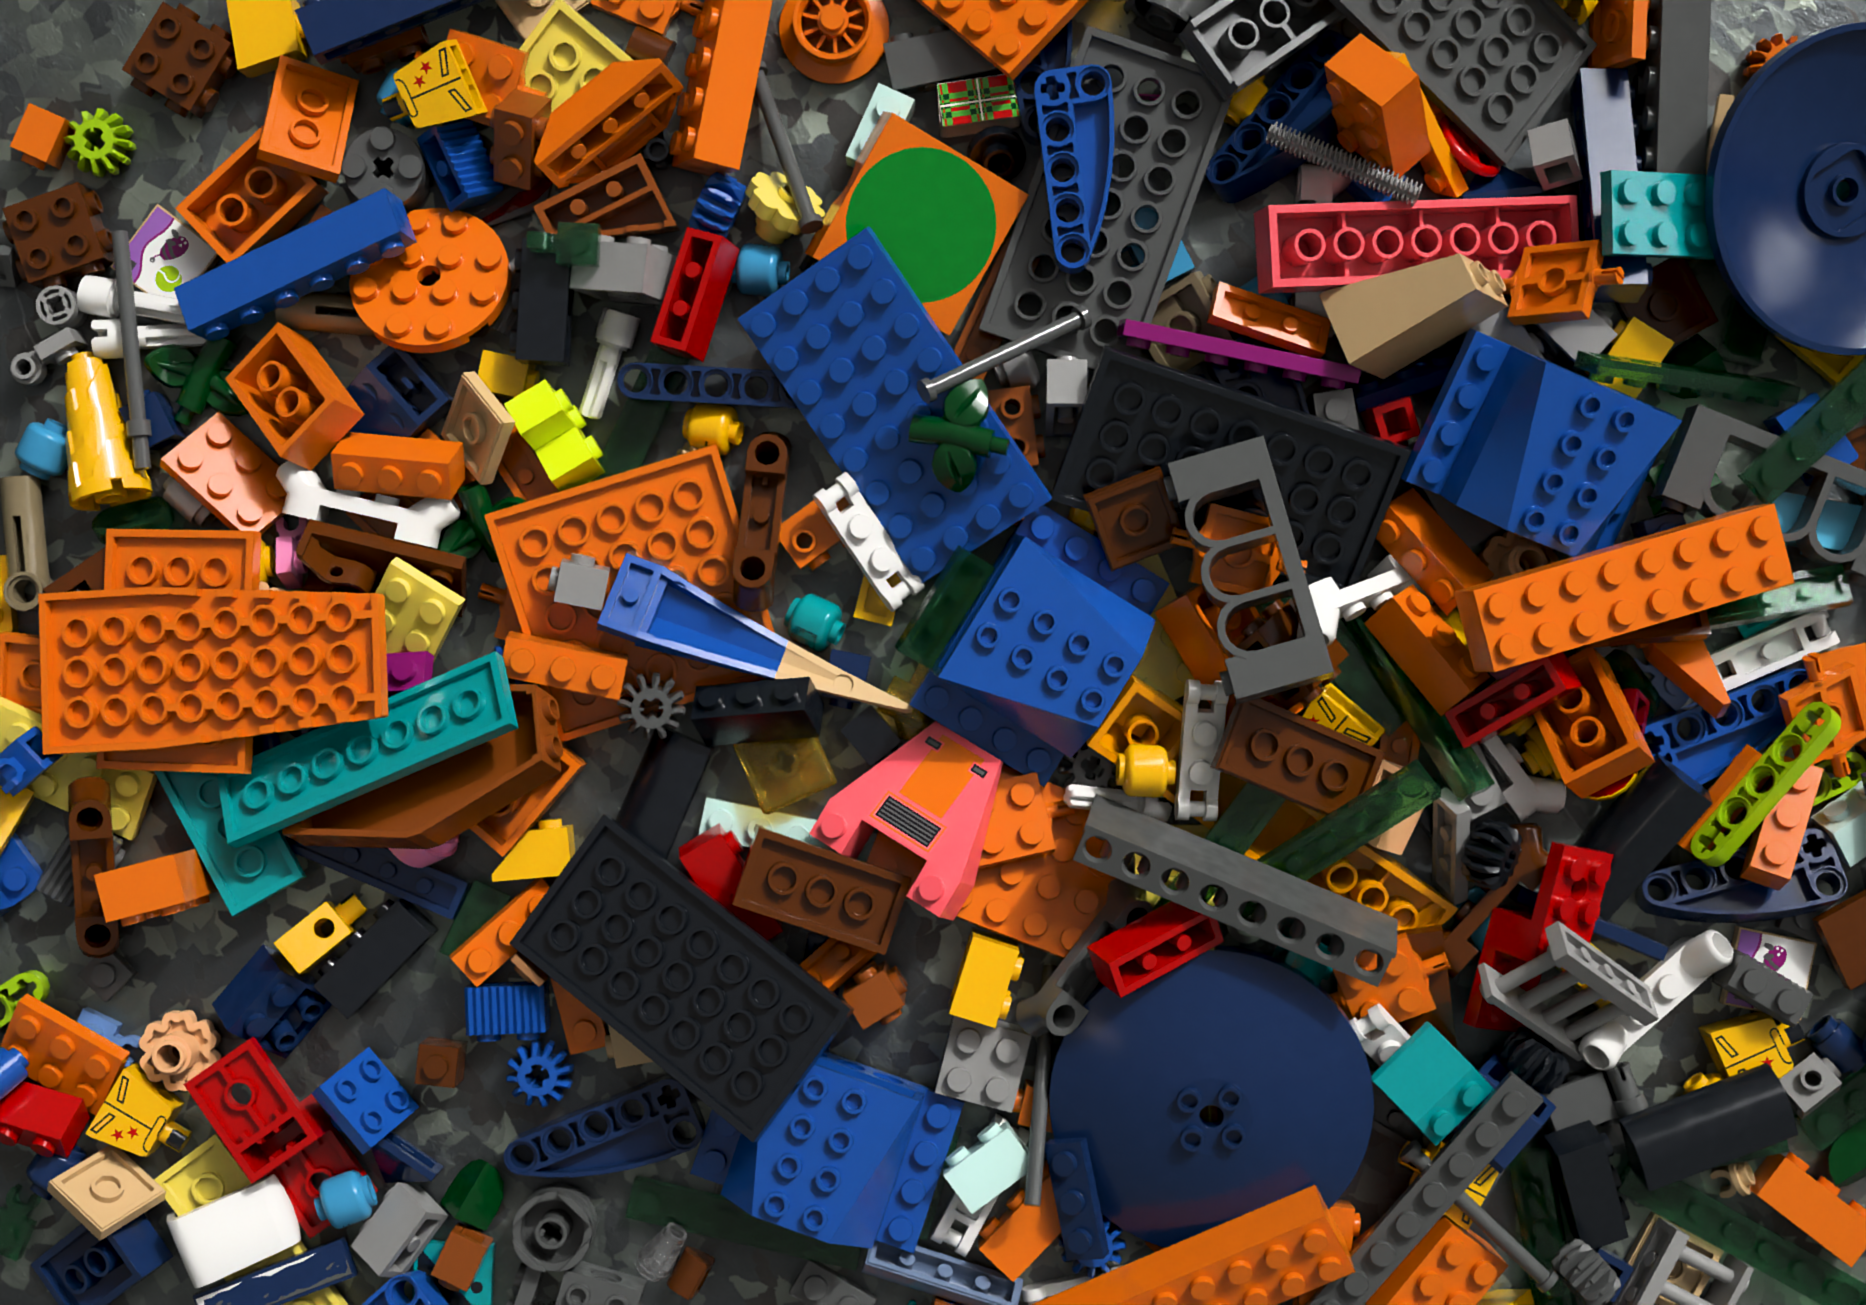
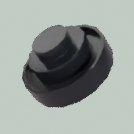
(998, 151)

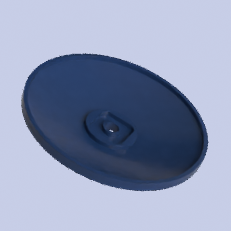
(1772, 196)
(1224, 1035)

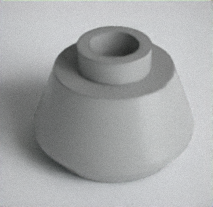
(1018, 372)

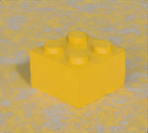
(984, 977)

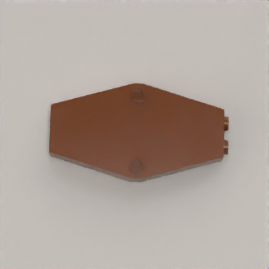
(451, 794)

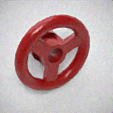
(1466, 151)

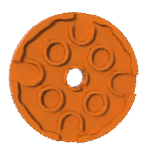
(444, 315)

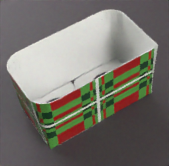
(976, 104)

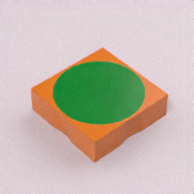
(930, 212)

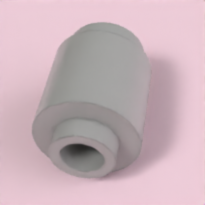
(186, 504)

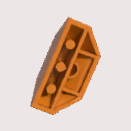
(607, 120)

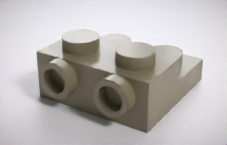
(1187, 308)

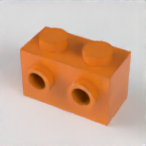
(810, 536)

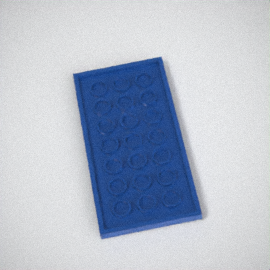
(850, 356)

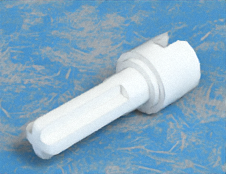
(100, 298)
(615, 334)
(109, 340)
(1082, 798)

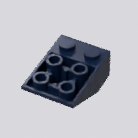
(398, 396)

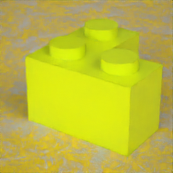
(556, 435)

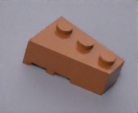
(618, 199)

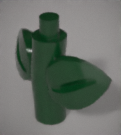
(198, 376)
(959, 435)
(470, 533)

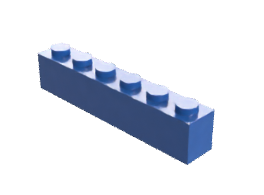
(295, 265)

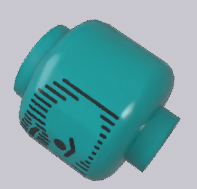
(814, 622)

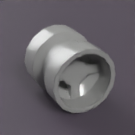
(67, 309)

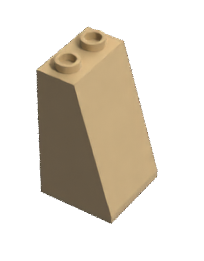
(1411, 311)

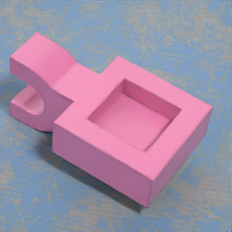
(288, 566)

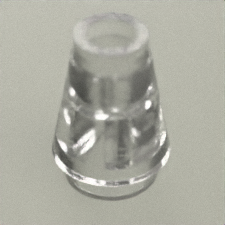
(661, 1252)

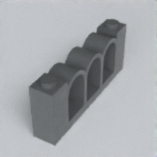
(1694, 459)
(1220, 475)

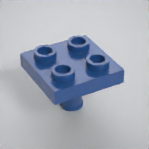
(365, 1100)

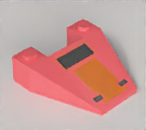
(931, 800)

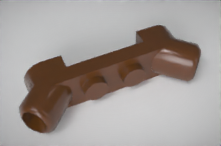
(761, 521)
(91, 854)
(1471, 915)

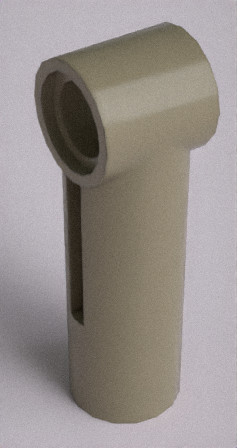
(310, 315)
(24, 540)

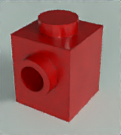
(1392, 421)

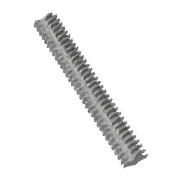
(1343, 164)

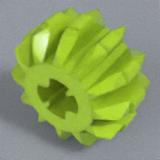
(111, 132)

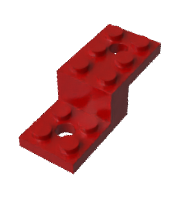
(1521, 936)
(273, 1129)

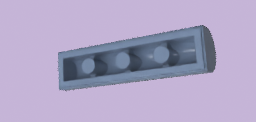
(941, 1275)

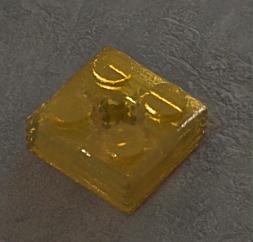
(776, 788)

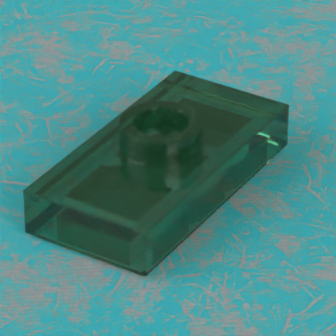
(476, 909)

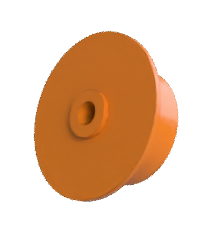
(834, 37)

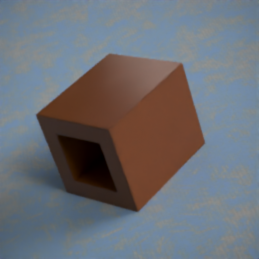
(461, 1258)

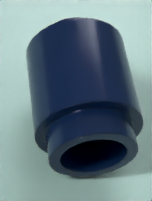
(1838, 1044)

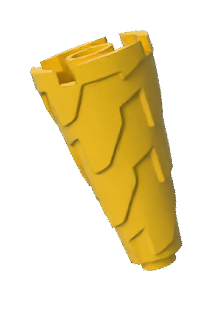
(97, 440)

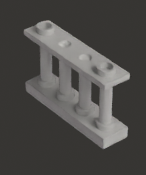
(1582, 964)
(1657, 1259)

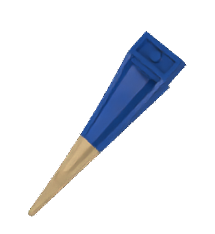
(680, 619)

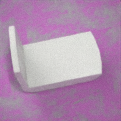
(235, 1231)

